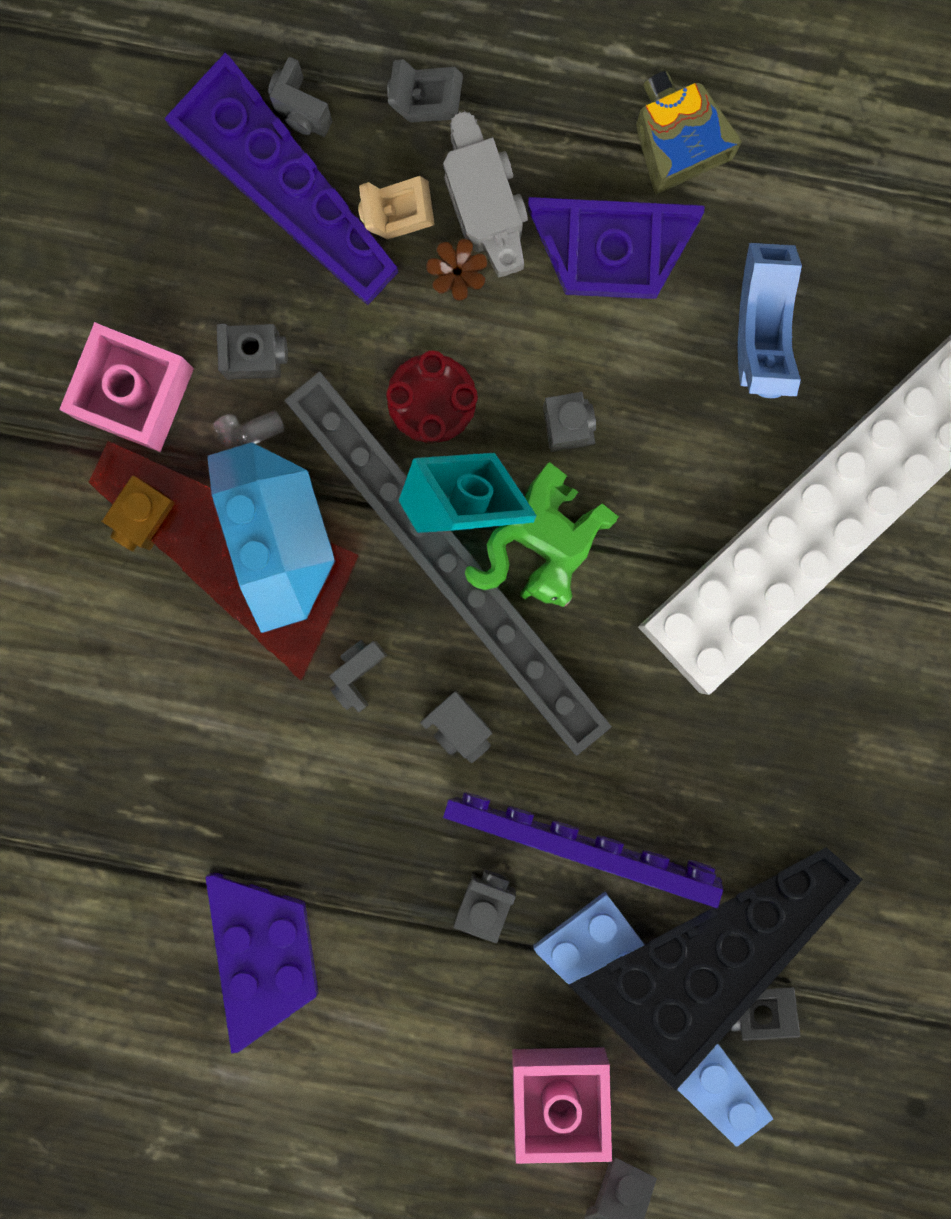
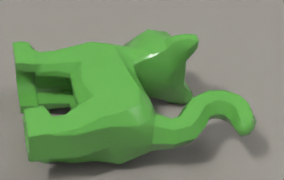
(551, 536)

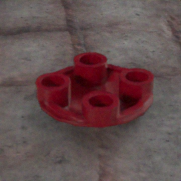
(431, 398)

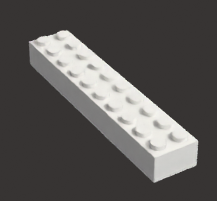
(810, 530)

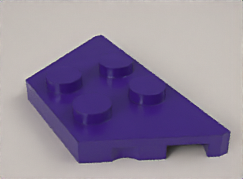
(613, 244)
(260, 957)

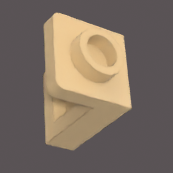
(396, 208)

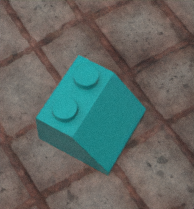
(462, 494)

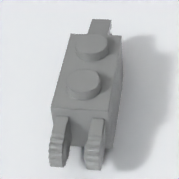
(483, 197)

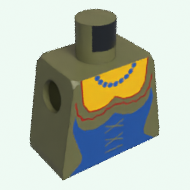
(682, 133)

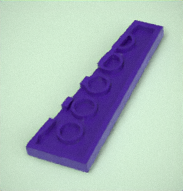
(255, 152)
(692, 882)

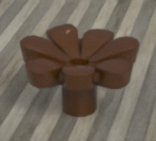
(457, 262)

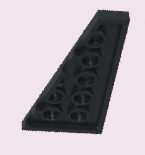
(701, 977)

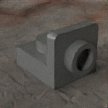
(485, 905)

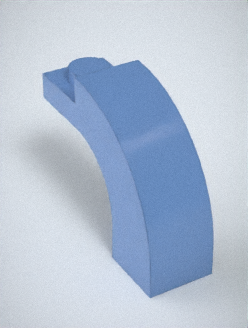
(765, 320)

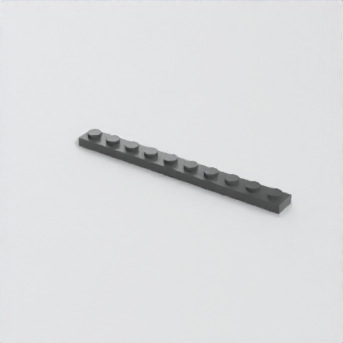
(445, 563)

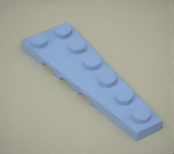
(602, 935)

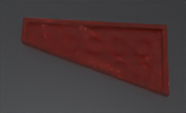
(197, 544)

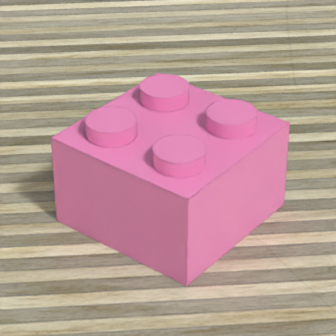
(127, 387)
(561, 1105)

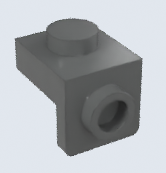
(425, 92)
(299, 109)
(358, 661)
(623, 1193)

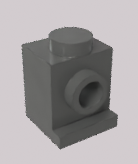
(263, 364)
(569, 421)
(459, 728)
(784, 1017)

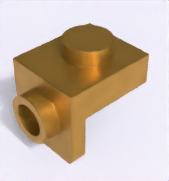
(137, 514)

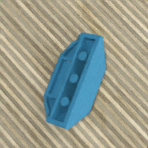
(271, 532)

